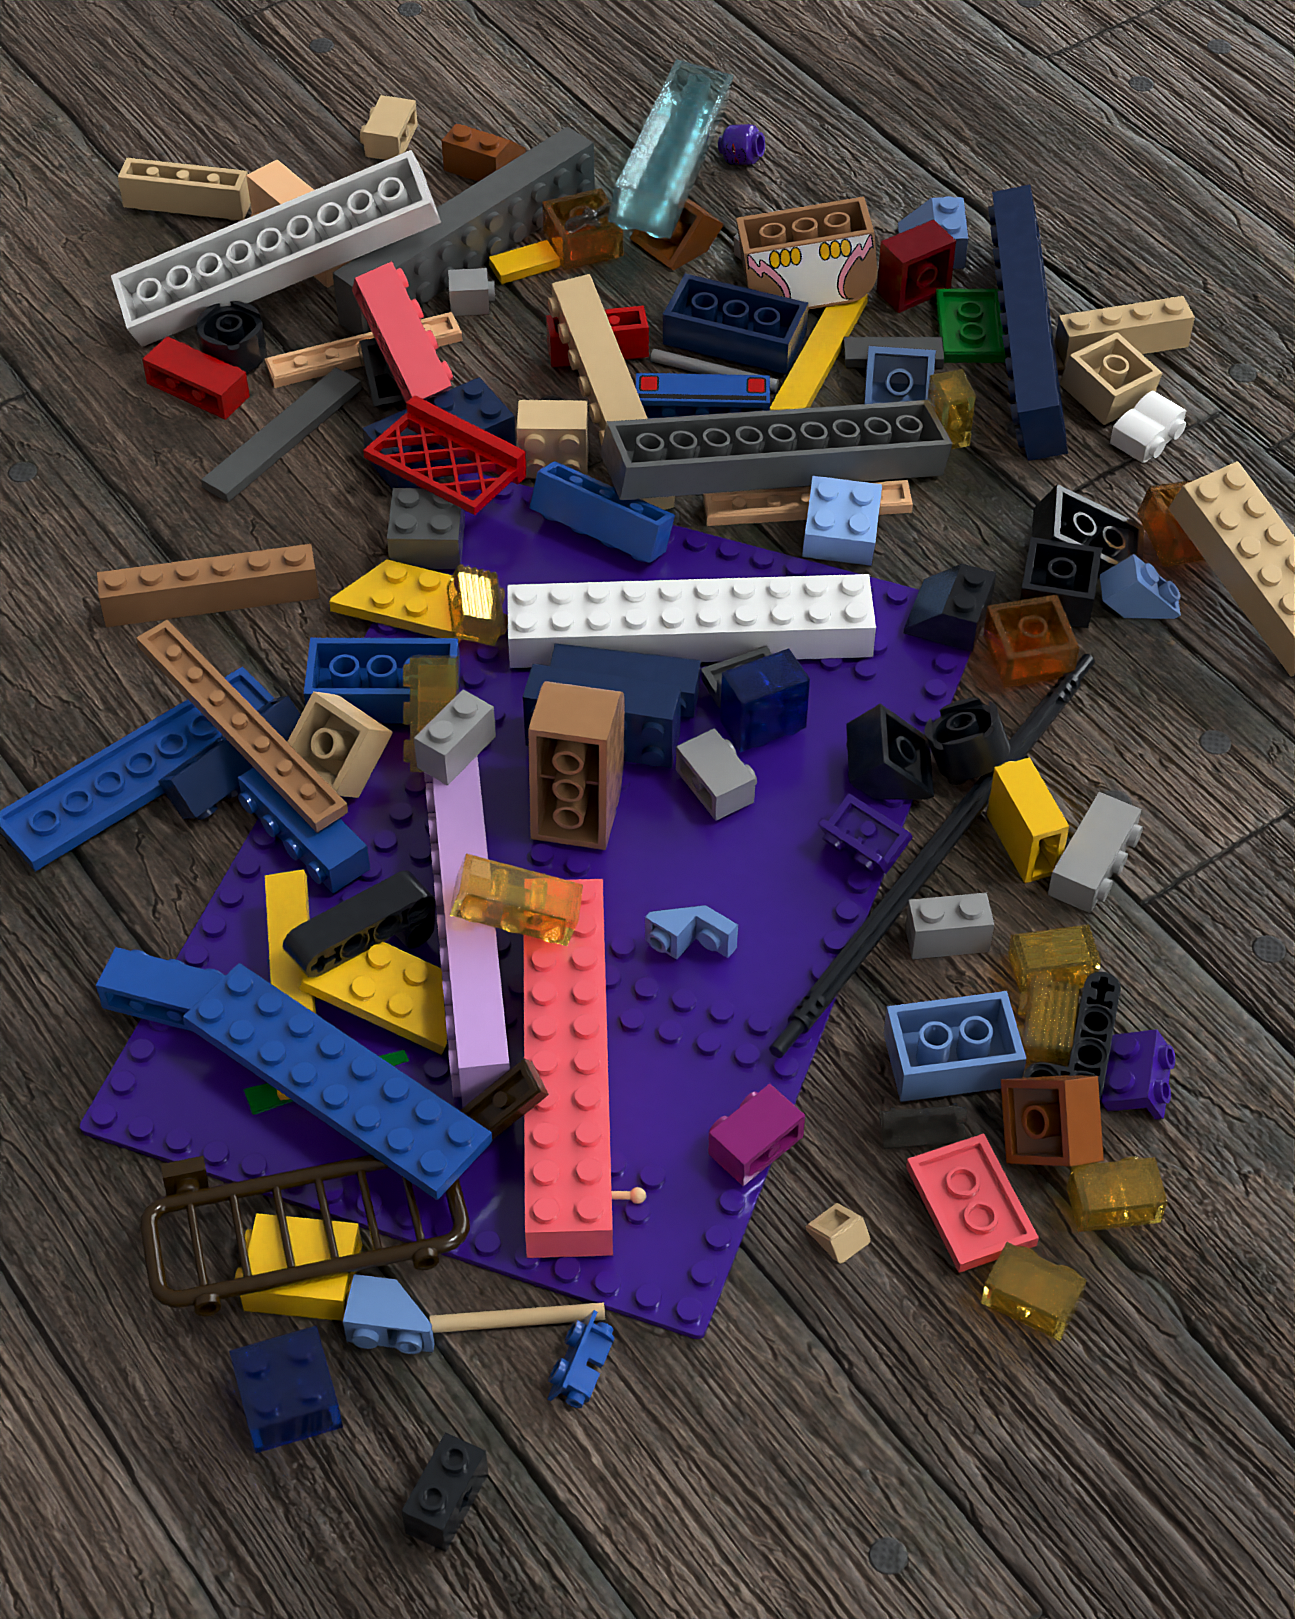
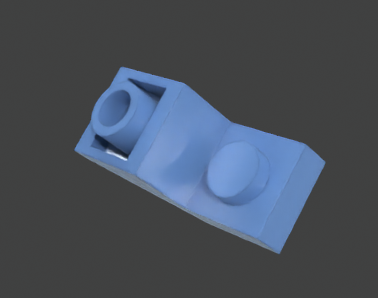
(676, 929)

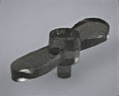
(589, 217)

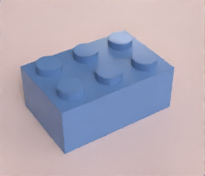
(953, 1045)

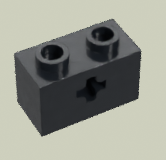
(445, 1492)

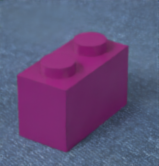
(755, 1134)

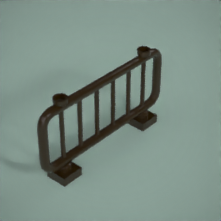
(189, 1188)

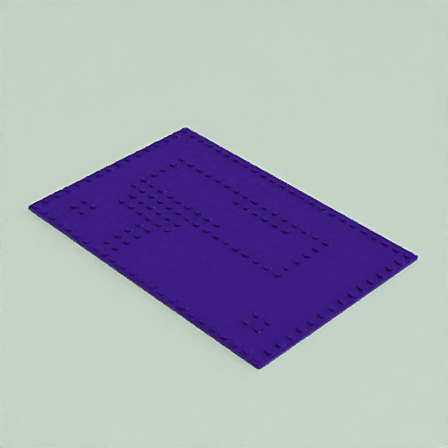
(680, 1032)

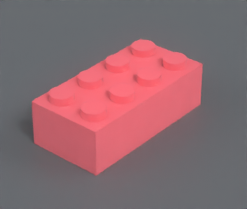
(400, 334)

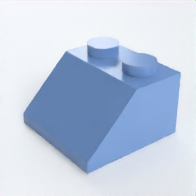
(950, 215)
(898, 374)

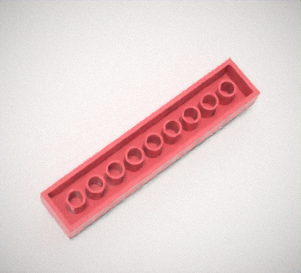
(570, 1128)

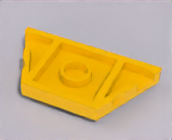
(399, 598)
(389, 992)

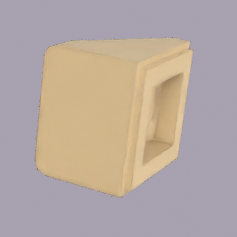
(839, 1232)

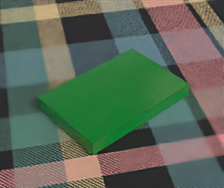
(970, 325)

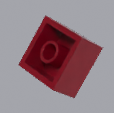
(915, 265)

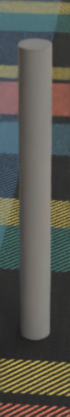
(700, 366)

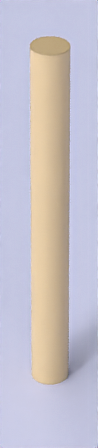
(515, 1317)

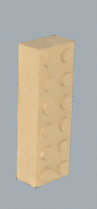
(1246, 550)

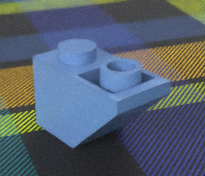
(1139, 591)
(386, 1316)

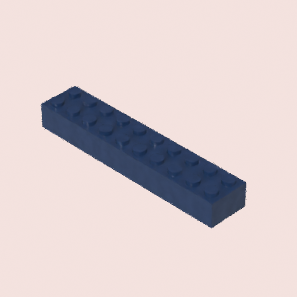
(1027, 324)

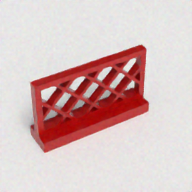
(460, 440)

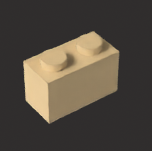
(389, 127)

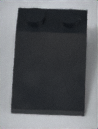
(1077, 520)

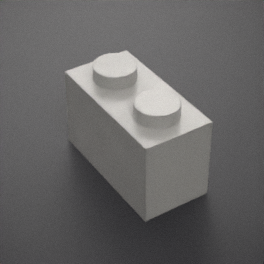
(455, 737)
(716, 774)
(949, 925)

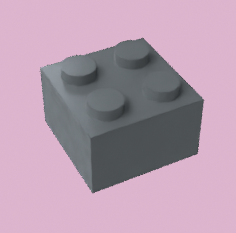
(425, 530)

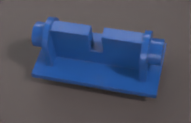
(571, 1375)

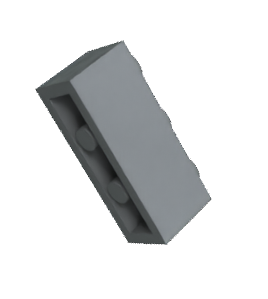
(1096, 853)

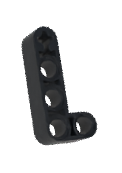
(387, 909)
(1087, 1044)

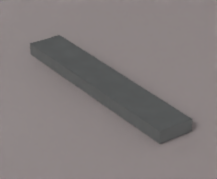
(281, 434)

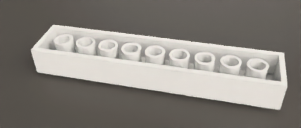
(276, 248)
(695, 617)

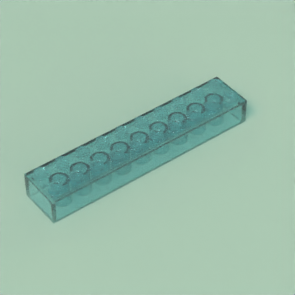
(670, 150)

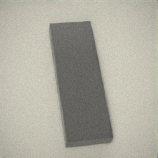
(857, 348)

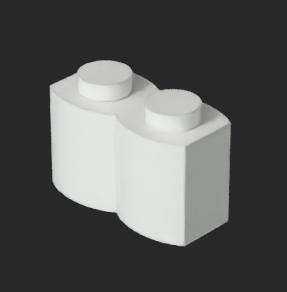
(1148, 427)

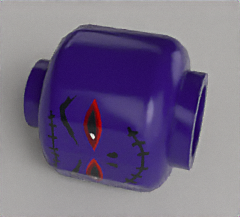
(741, 144)

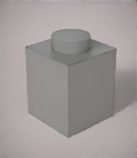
(470, 291)

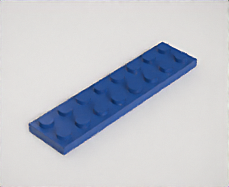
(113, 780)
(339, 1080)

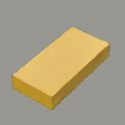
(524, 262)

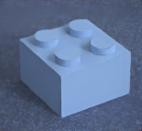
(842, 520)

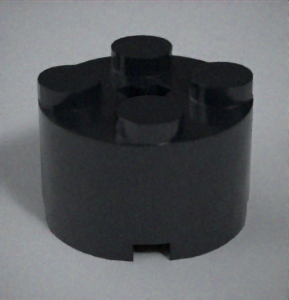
(233, 335)
(967, 740)

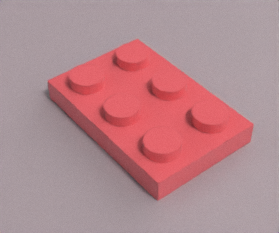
(971, 1201)

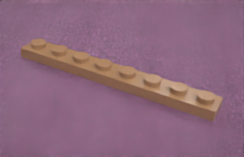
(242, 726)

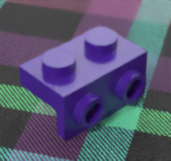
(866, 833)
(1139, 1073)

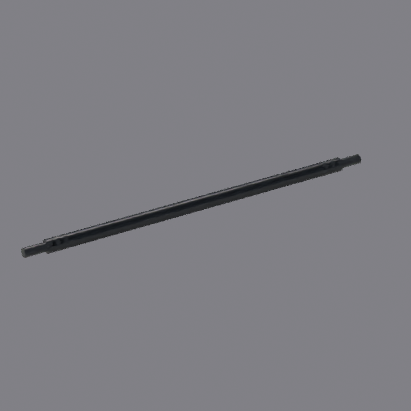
(924, 865)

